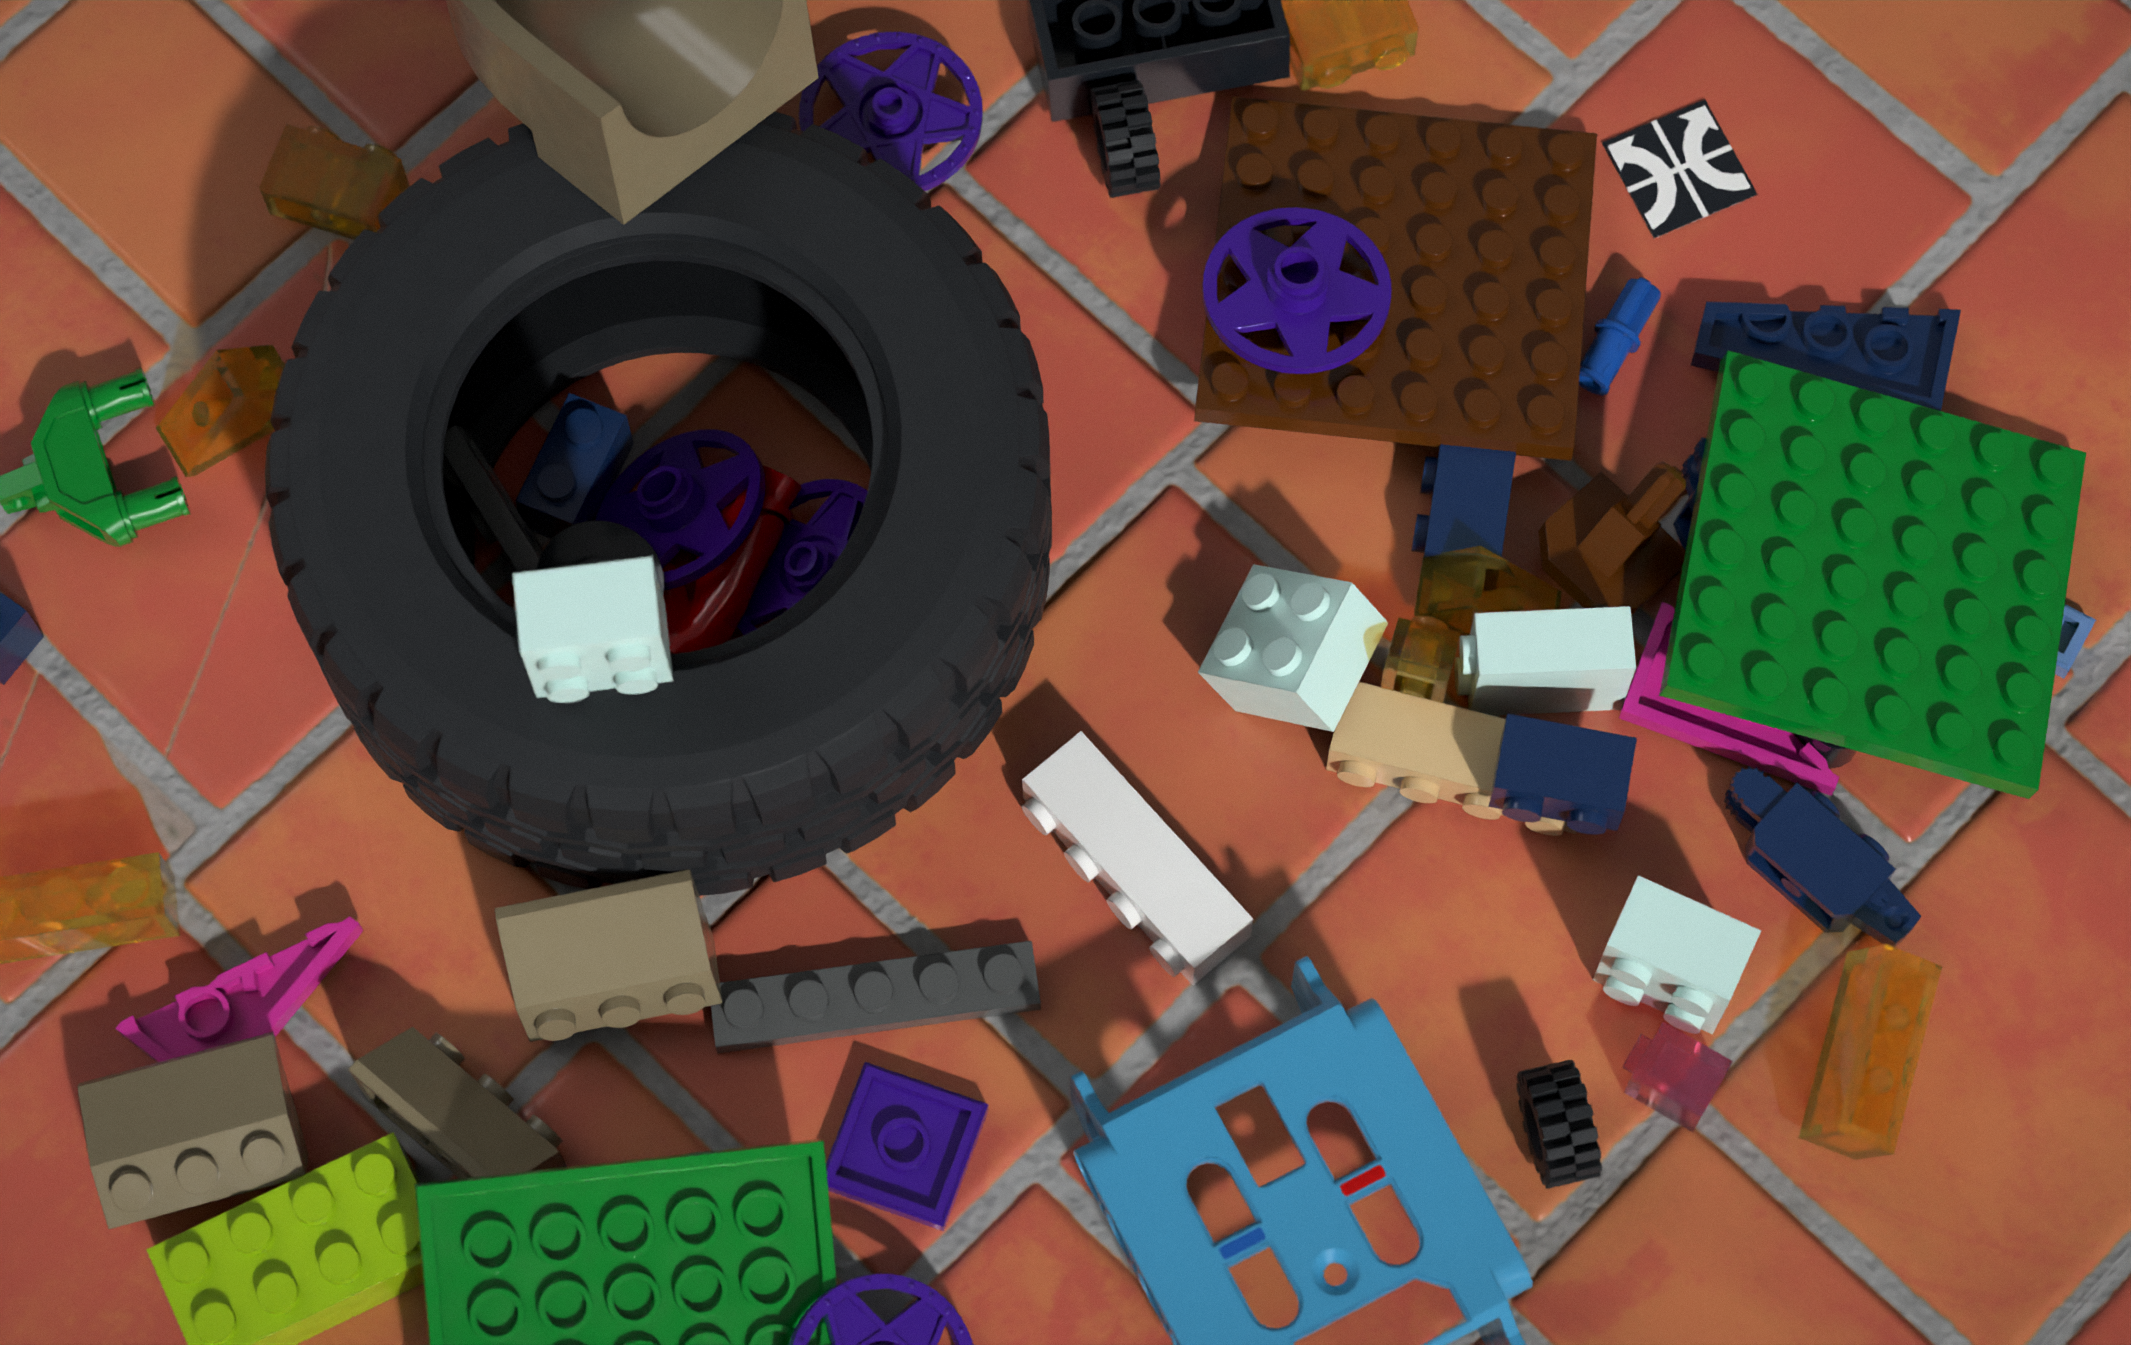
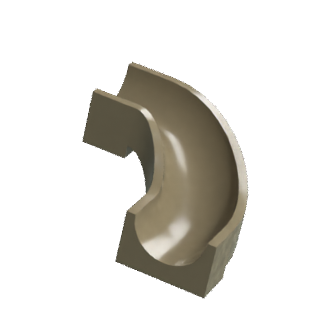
(636, 89)

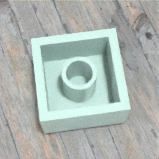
(593, 629)
(1293, 647)
(1675, 957)

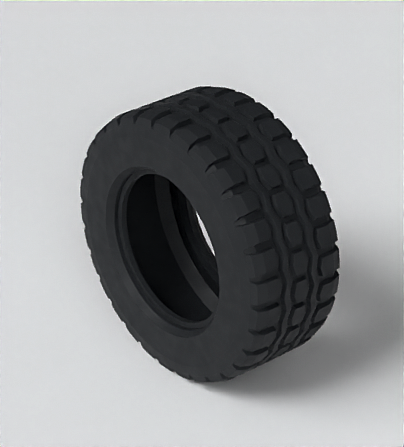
(761, 747)

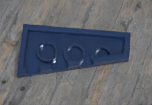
(1875, 352)

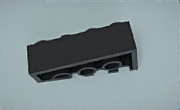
(1166, 44)

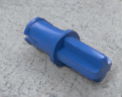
(1617, 335)

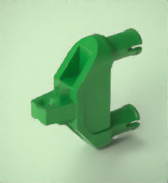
(73, 471)

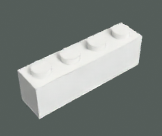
(1136, 860)

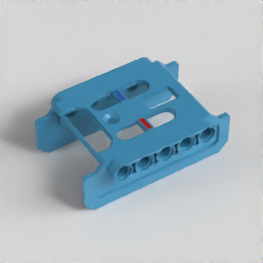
(1328, 1054)

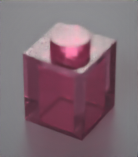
(1675, 1075)

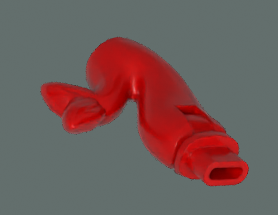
(726, 591)

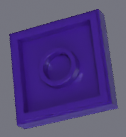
(904, 1146)

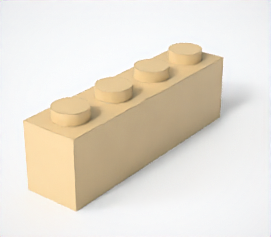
(1423, 751)

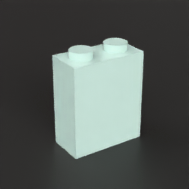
(1547, 661)

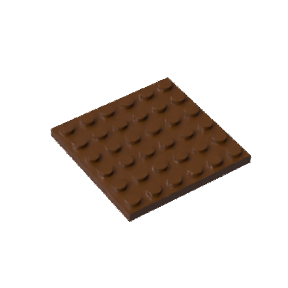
(1482, 265)

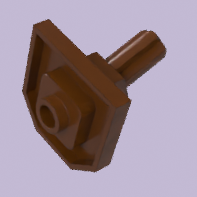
(1611, 545)

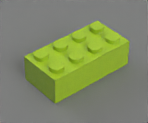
(298, 1253)

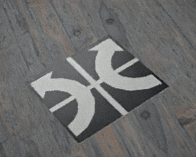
(1679, 168)

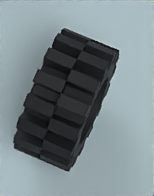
(1125, 138)
(1559, 1124)

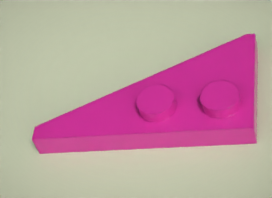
(1722, 734)
(243, 1000)

